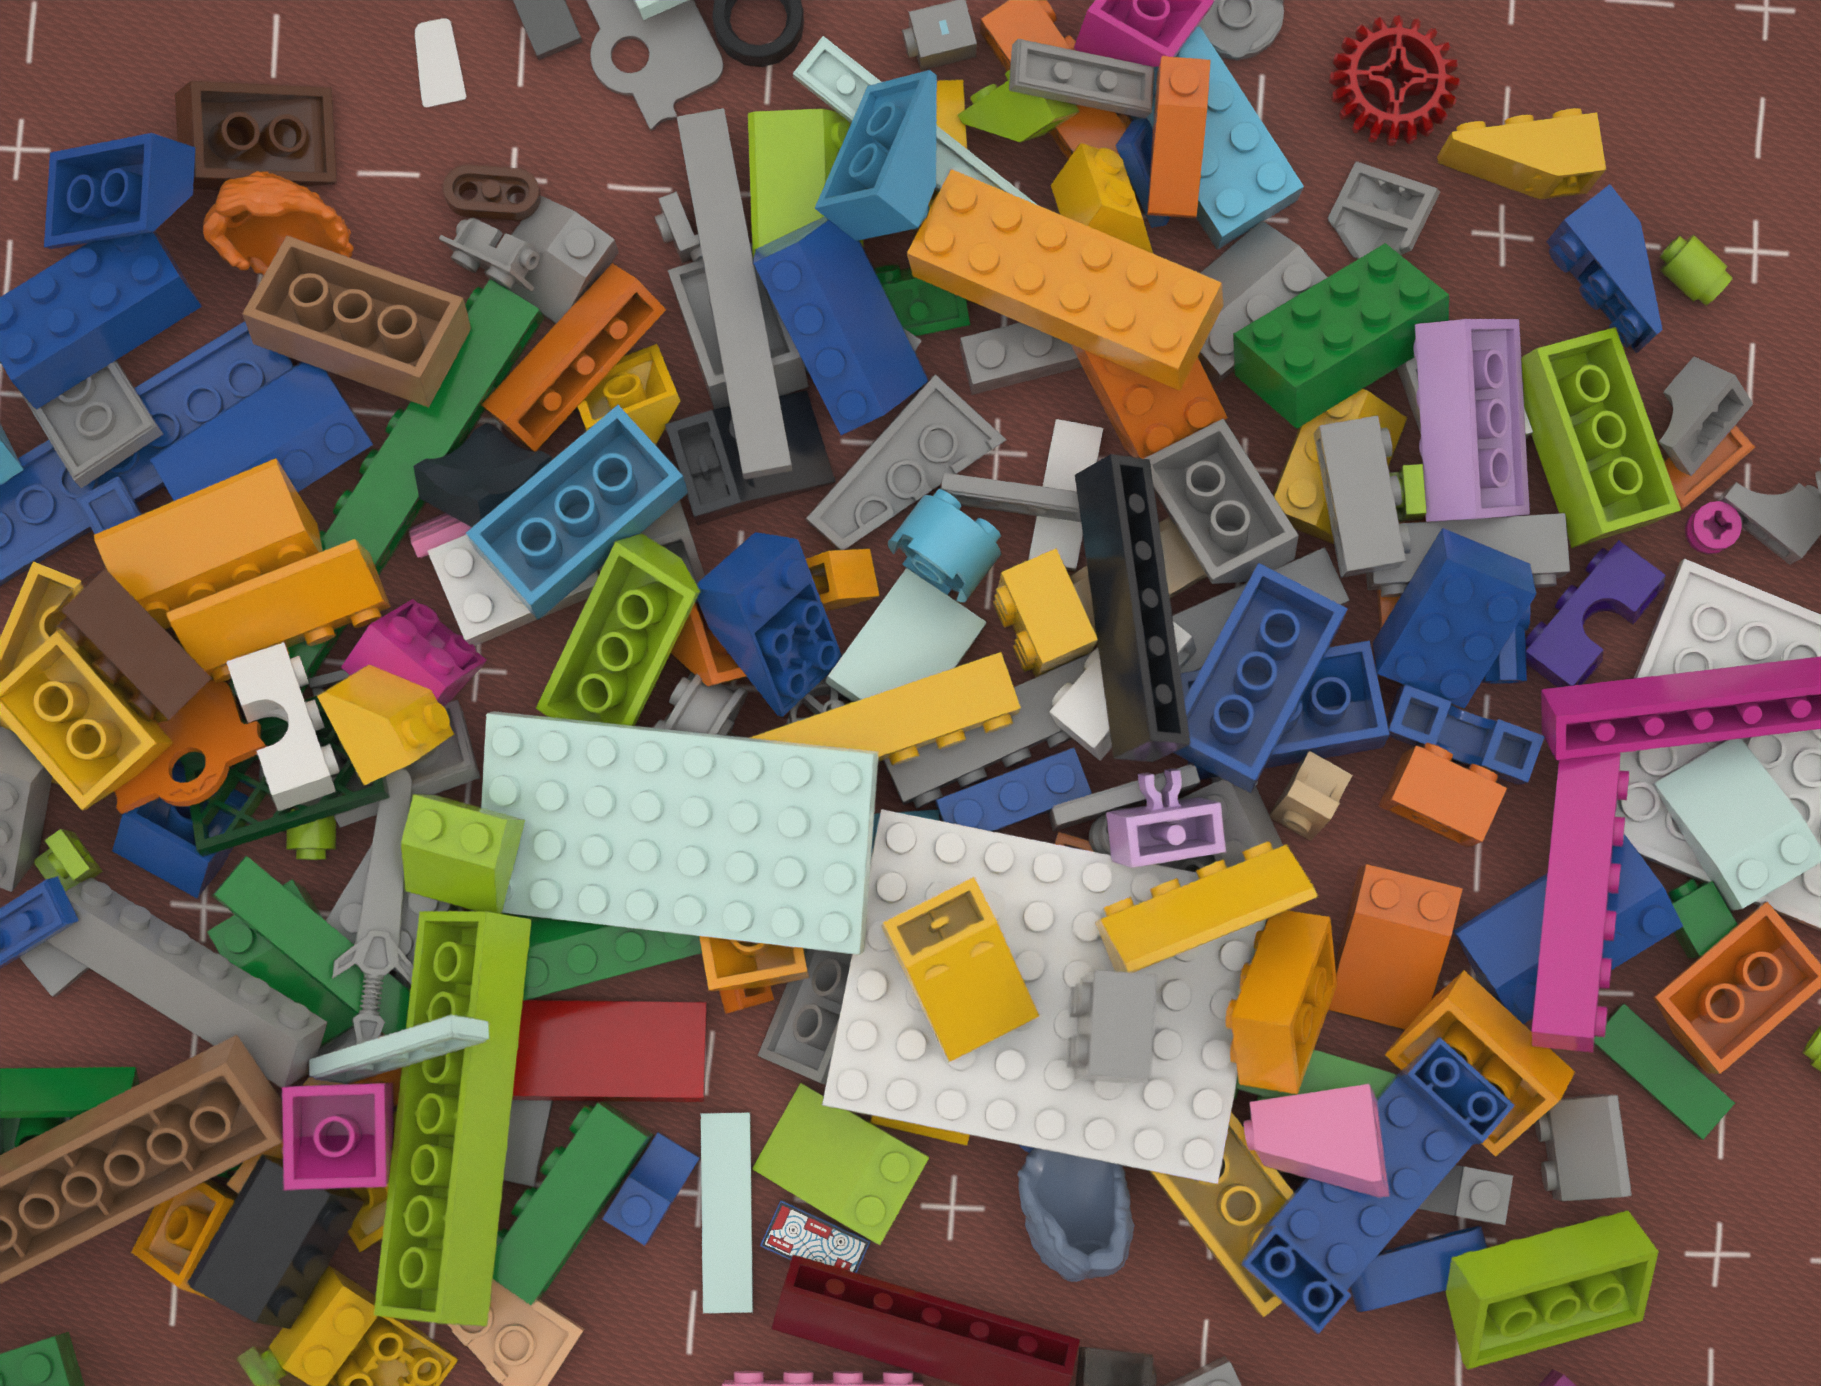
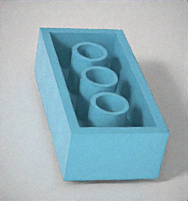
(1242, 166)

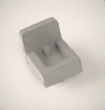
(675, 227)

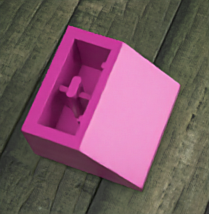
(419, 649)

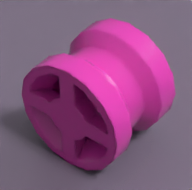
(1703, 530)

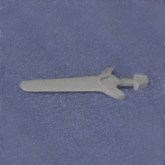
(381, 910)

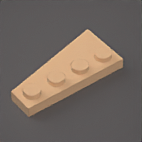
(521, 1340)

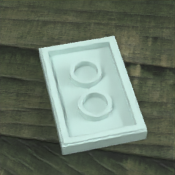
(905, 640)

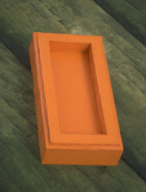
(1722, 459)

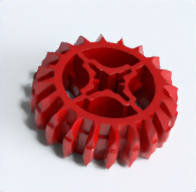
(1413, 80)

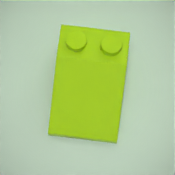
(840, 1164)

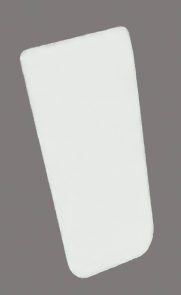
(438, 63)

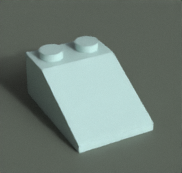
(1738, 823)

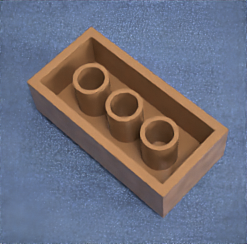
(357, 321)

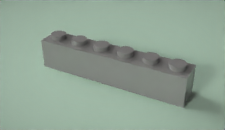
(189, 981)

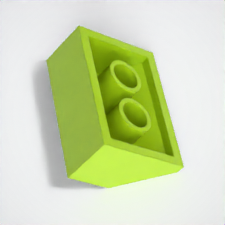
(789, 167)

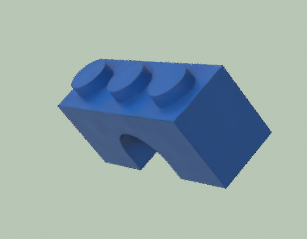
(1492, 744)
(1017, 794)

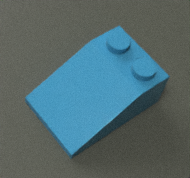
(886, 160)

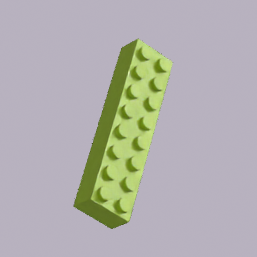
(453, 1122)

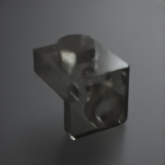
(1114, 1368)

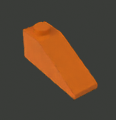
(1178, 136)

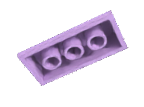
(1472, 419)

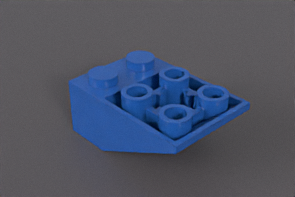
(1609, 258)
(770, 618)

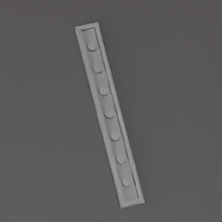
(734, 294)

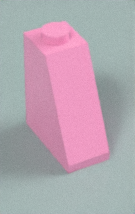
(1322, 1137)

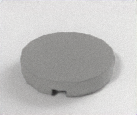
(1243, 26)

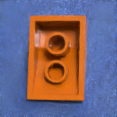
(1393, 945)

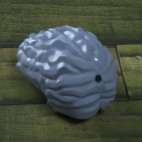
(1076, 1213)

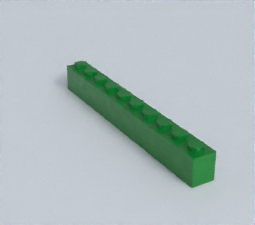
(387, 494)

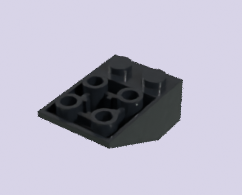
(712, 466)

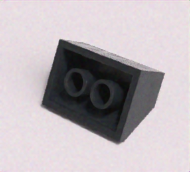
(274, 1246)

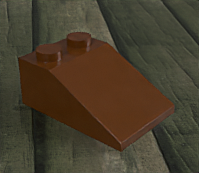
(257, 129)

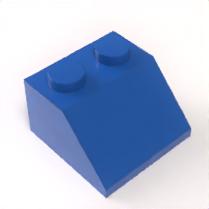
(163, 840)

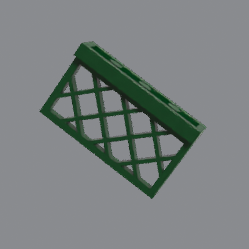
(272, 731)

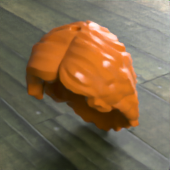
(260, 211)

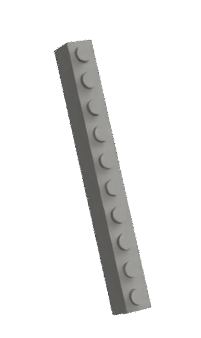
(965, 762)

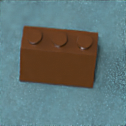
(129, 647)

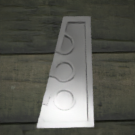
(904, 463)

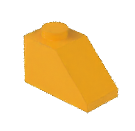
(843, 577)

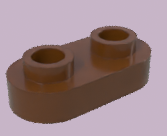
(494, 189)

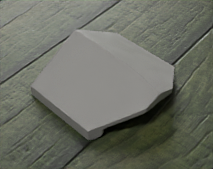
(1381, 209)

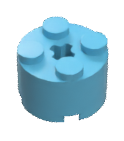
(946, 544)

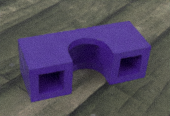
(1616, 583)

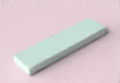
(399, 1049)
(726, 1212)

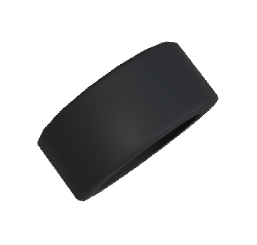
(763, 54)

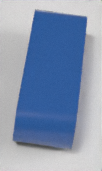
(1413, 1269)

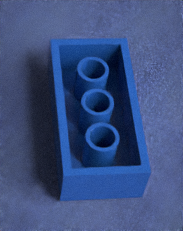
(89, 313)
(1257, 675)

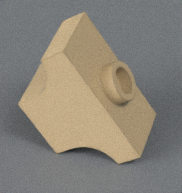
(1311, 796)

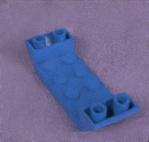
(1333, 1233)

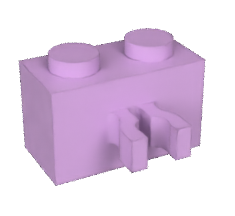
(1165, 829)

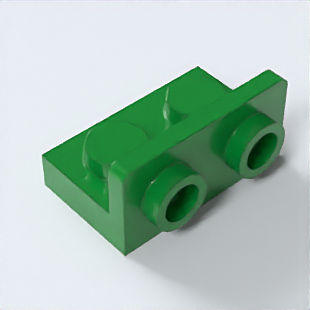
(921, 305)

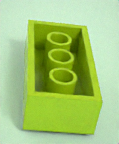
(1595, 438)

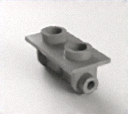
(505, 264)

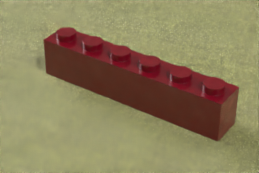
(919, 1330)

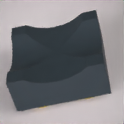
(477, 474)

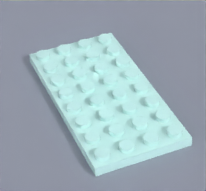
(685, 830)

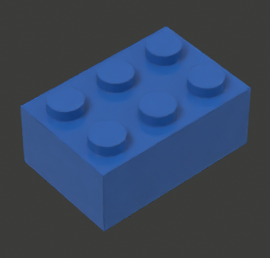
(1454, 618)

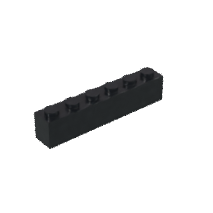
(1132, 609)

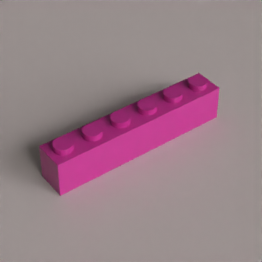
(1682, 708)
(1577, 901)

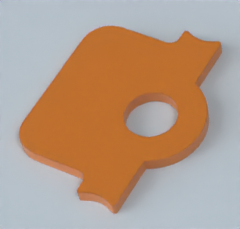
(205, 725)

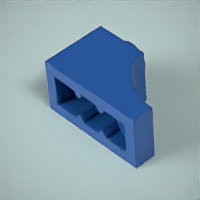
(651, 1189)

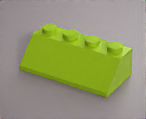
(622, 635)
(1550, 1288)

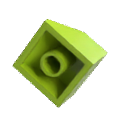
(459, 852)

